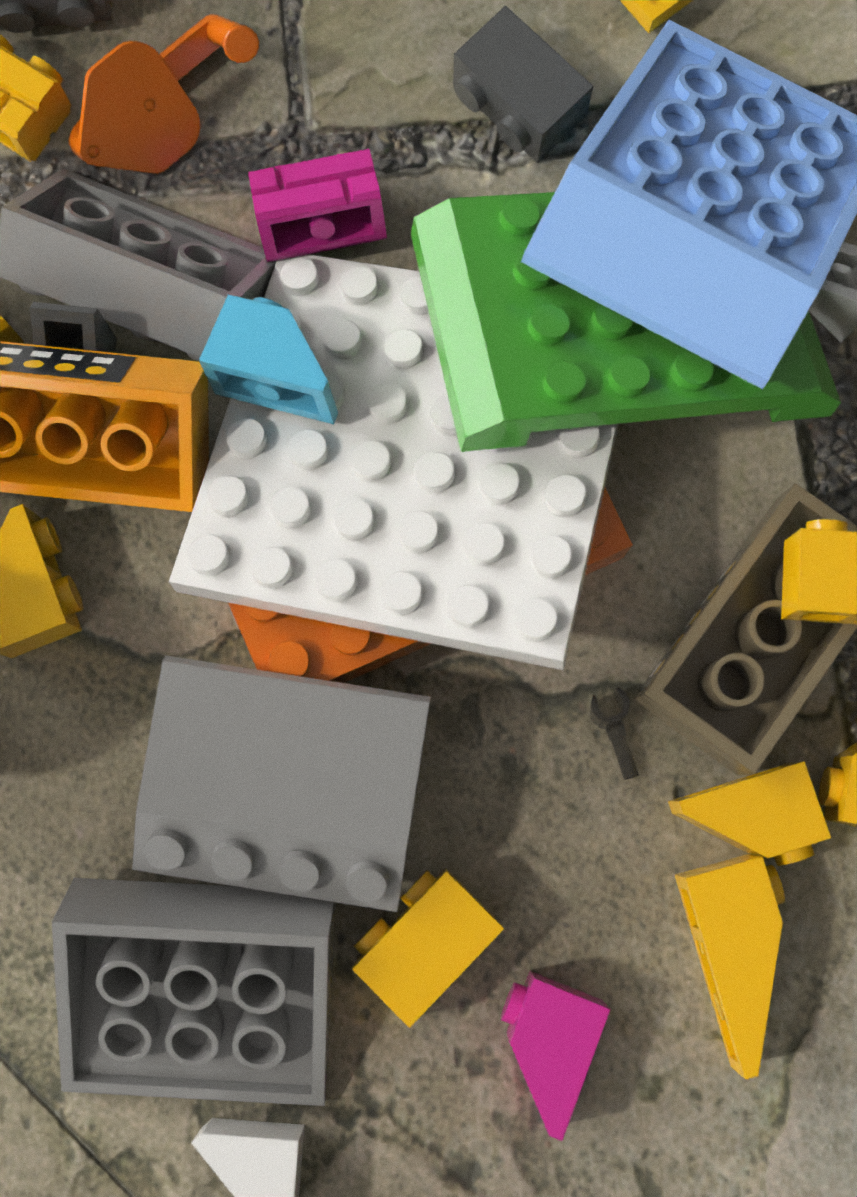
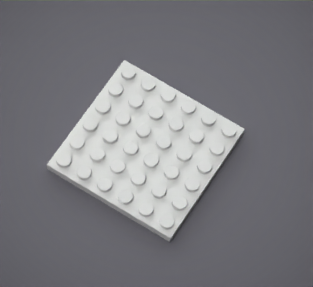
(382, 510)

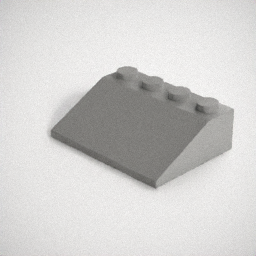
(280, 783)
(193, 991)

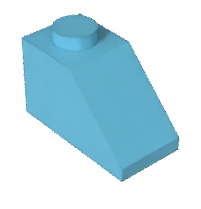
(265, 360)

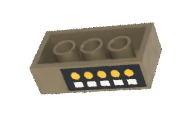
(737, 665)

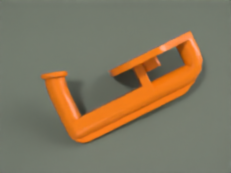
(136, 108)

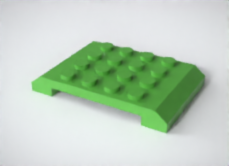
(545, 357)

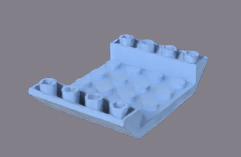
(706, 203)

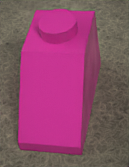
(554, 1042)

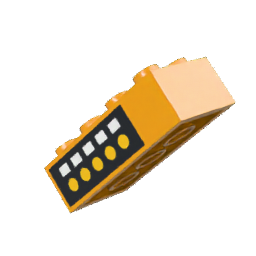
(102, 426)

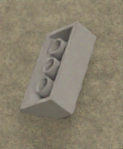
(127, 259)

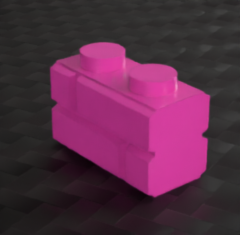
(317, 205)

